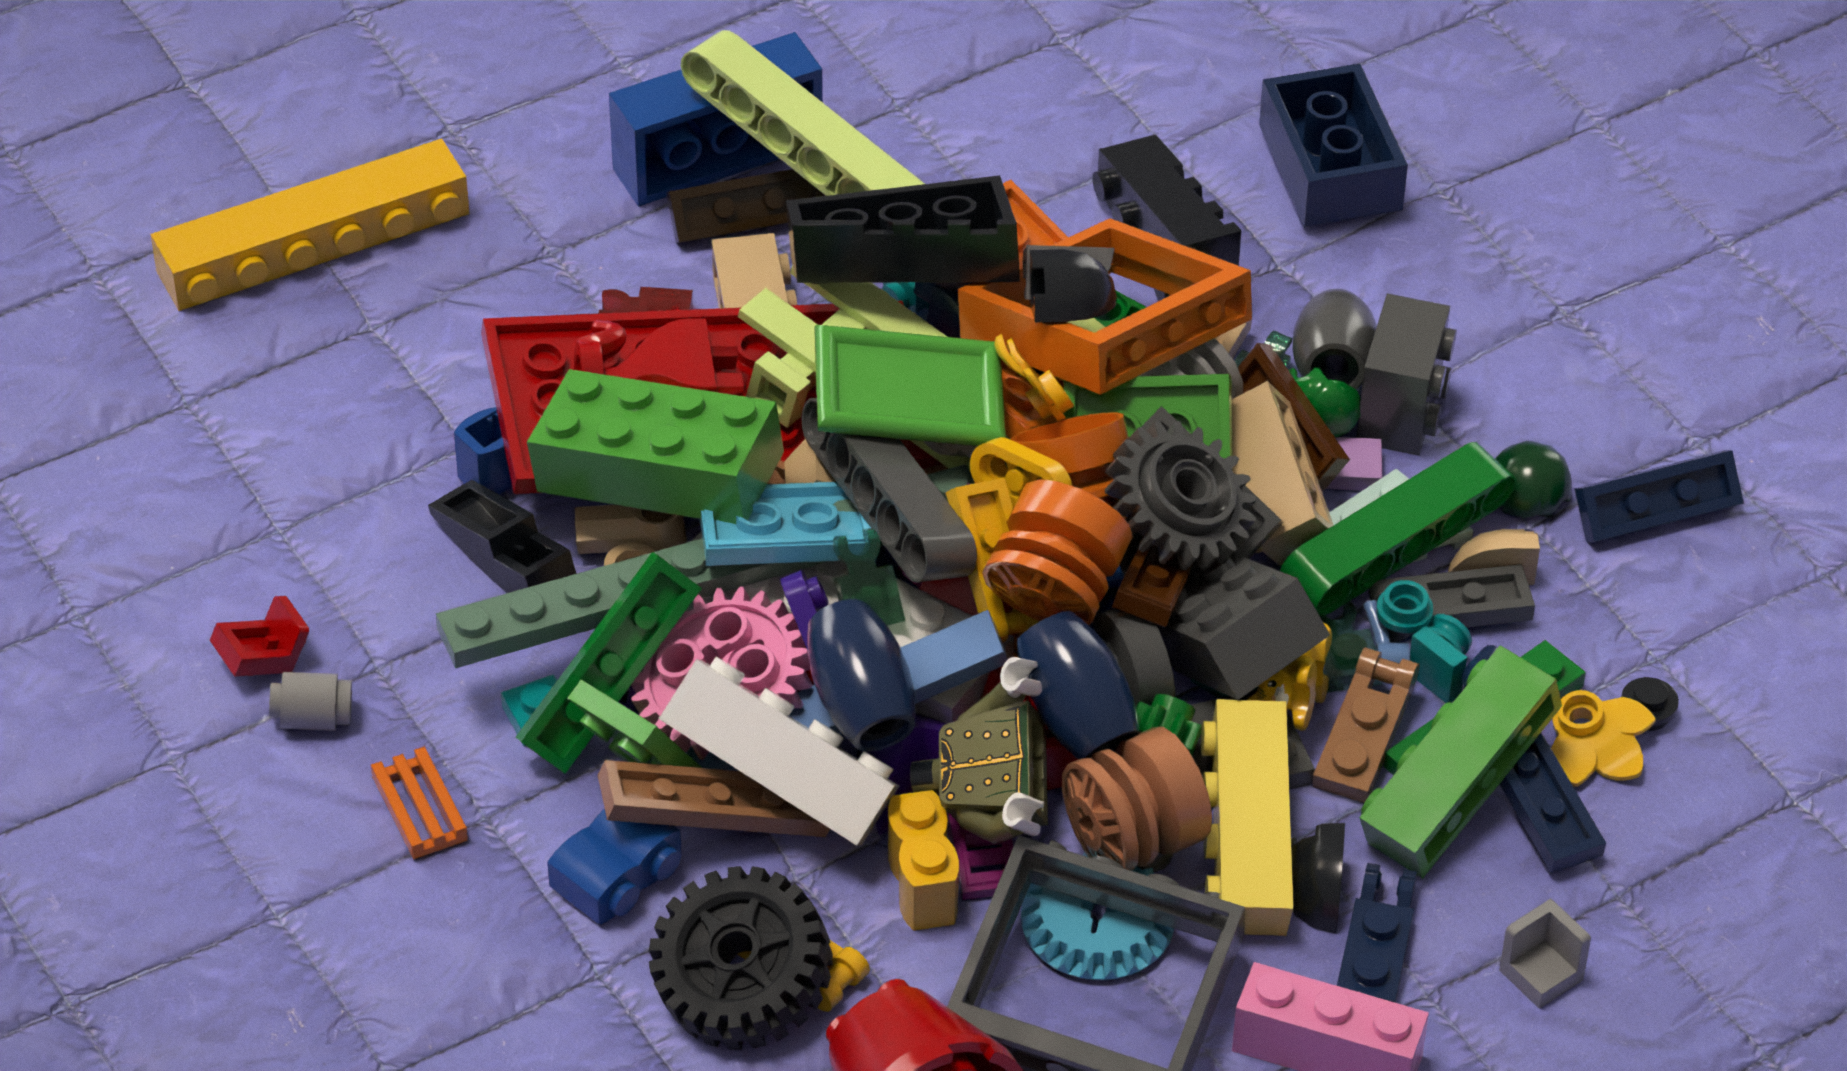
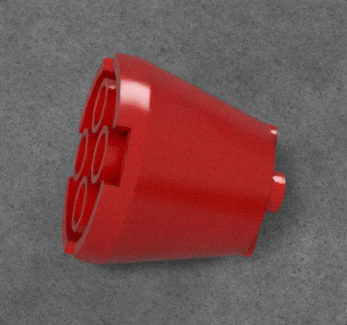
(911, 1032)

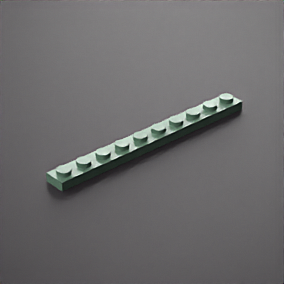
(583, 599)

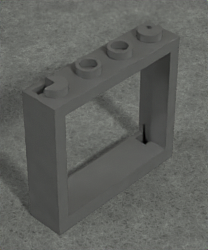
(1112, 886)

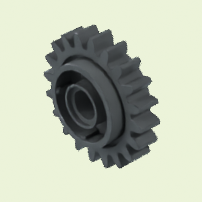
(1181, 495)

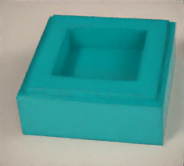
(1439, 664)

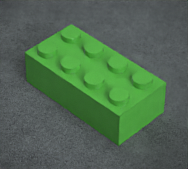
(655, 446)

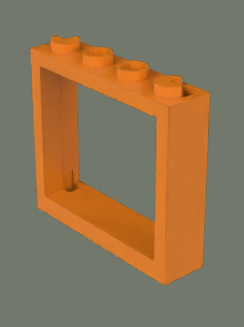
(1204, 303)

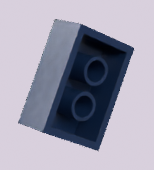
(1332, 145)

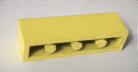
(1250, 811)

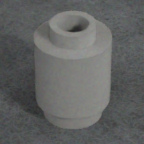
(311, 701)

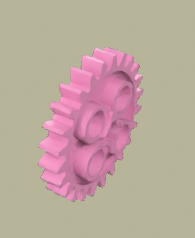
(740, 631)

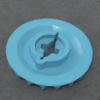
(1062, 935)

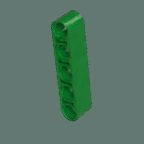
(1399, 527)

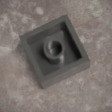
(1406, 373)

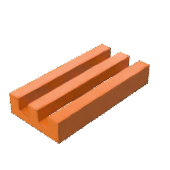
(405, 770)

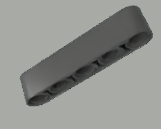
(896, 501)

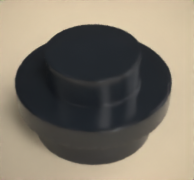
(1656, 697)

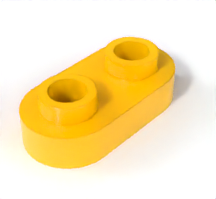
(1022, 463)

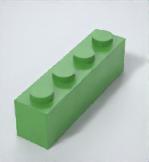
(1460, 760)

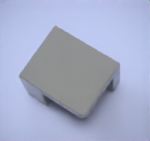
(1545, 953)

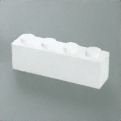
(780, 751)

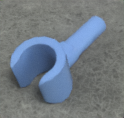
(1390, 650)

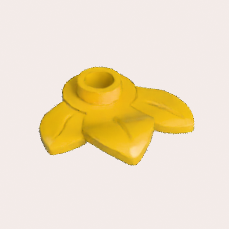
(1047, 393)
(1605, 742)

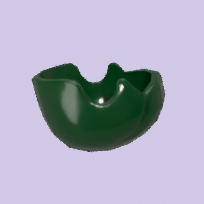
(1541, 479)

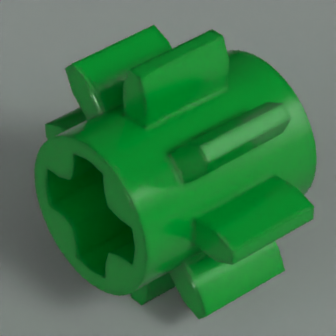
(1173, 715)

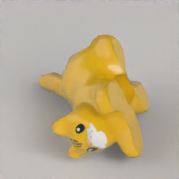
(1299, 684)

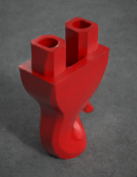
(673, 355)

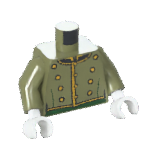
(993, 761)

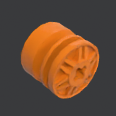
(1082, 447)
(1057, 551)

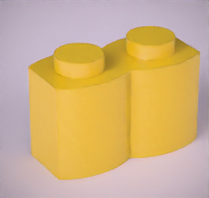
(923, 860)

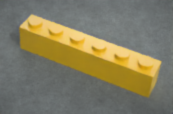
(310, 224)

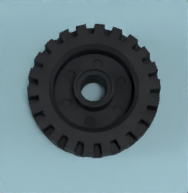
(748, 997)

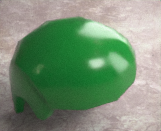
(1332, 399)

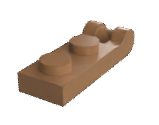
(1365, 726)

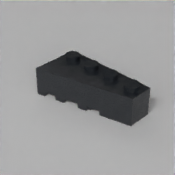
(1149, 192)
(906, 234)

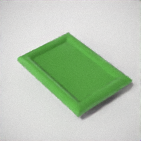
(908, 386)

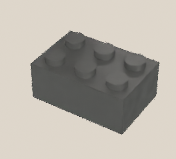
(1240, 626)

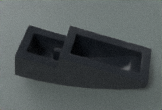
(500, 538)

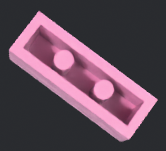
(1324, 1025)

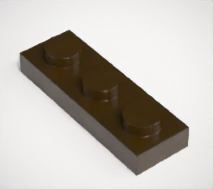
(736, 204)

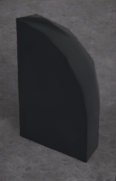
(1068, 286)
(1318, 876)

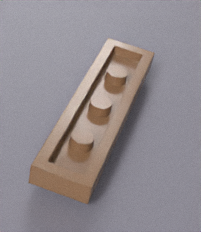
(698, 799)

